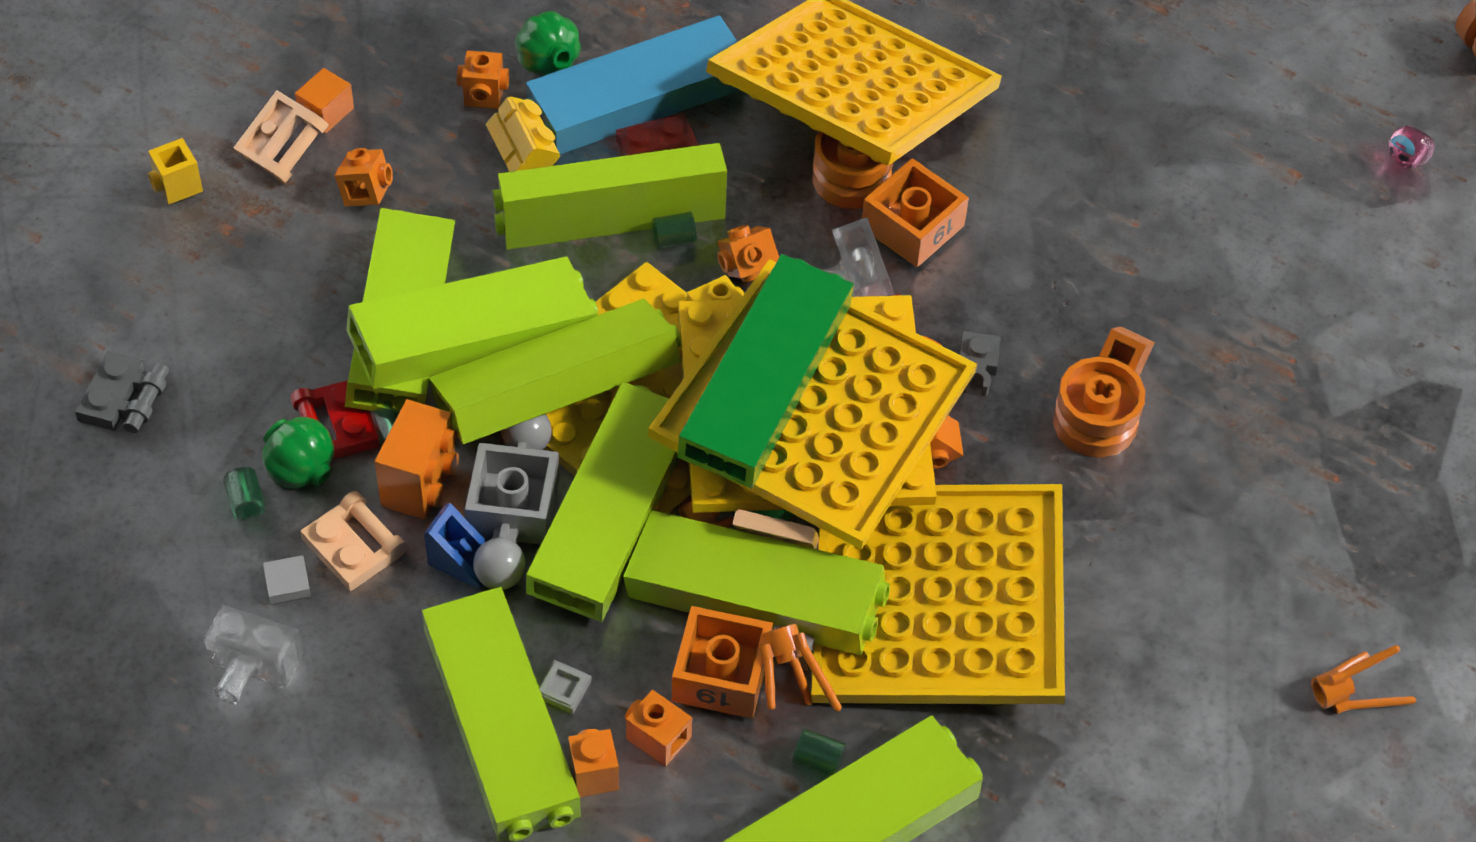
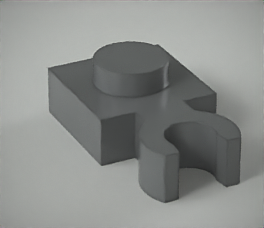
(985, 352)

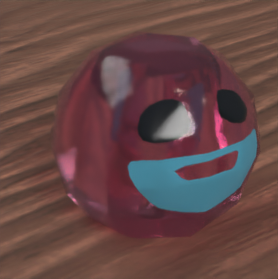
(1411, 147)

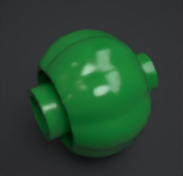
(547, 43)
(298, 452)

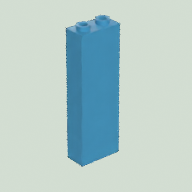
(632, 85)

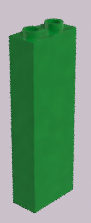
(765, 371)

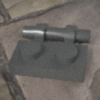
(112, 389)

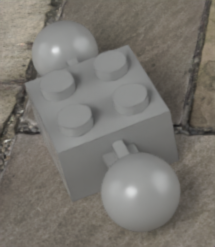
(512, 499)

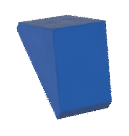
(452, 545)

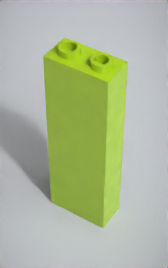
(609, 195)
(406, 256)
(464, 320)
(556, 369)
(604, 508)
(758, 578)
(501, 715)
(880, 797)

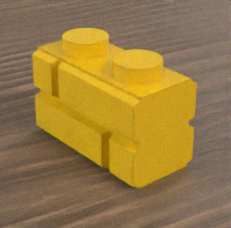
(522, 135)

